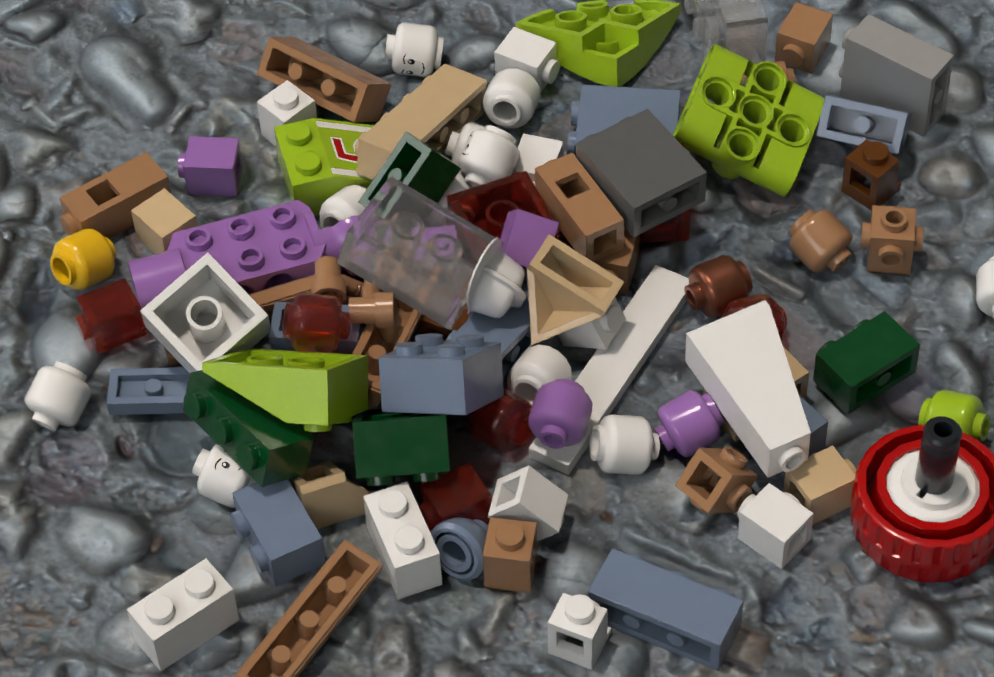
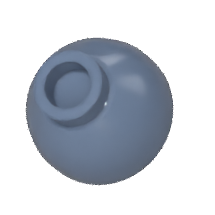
(461, 546)

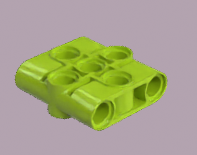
(772, 116)

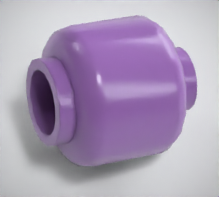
(560, 412)
(689, 423)

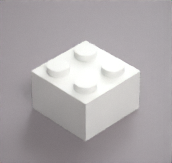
(205, 315)

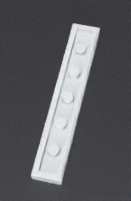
(614, 369)

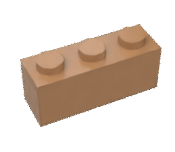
(325, 78)

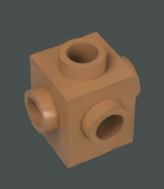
(891, 239)
(717, 480)

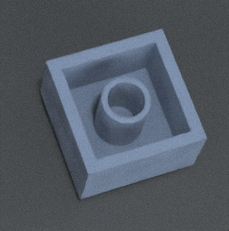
(441, 375)

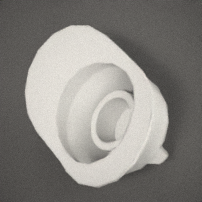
(495, 283)

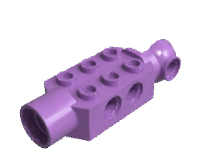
(253, 248)

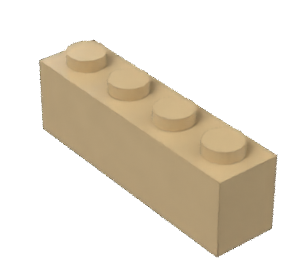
(430, 113)

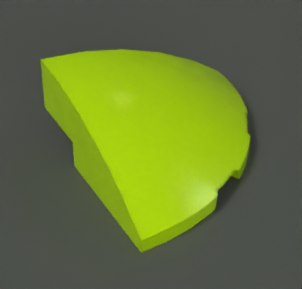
(605, 41)

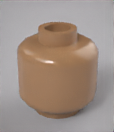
(820, 241)

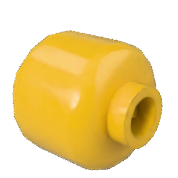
(83, 259)

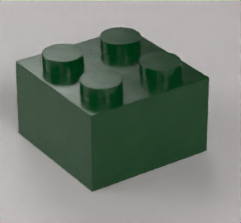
(400, 446)

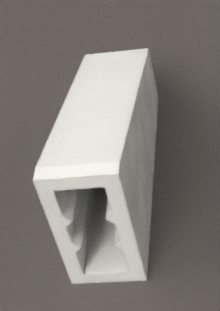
(752, 385)

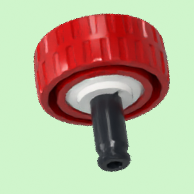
(926, 502)

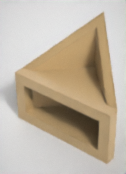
(566, 290)
(329, 494)

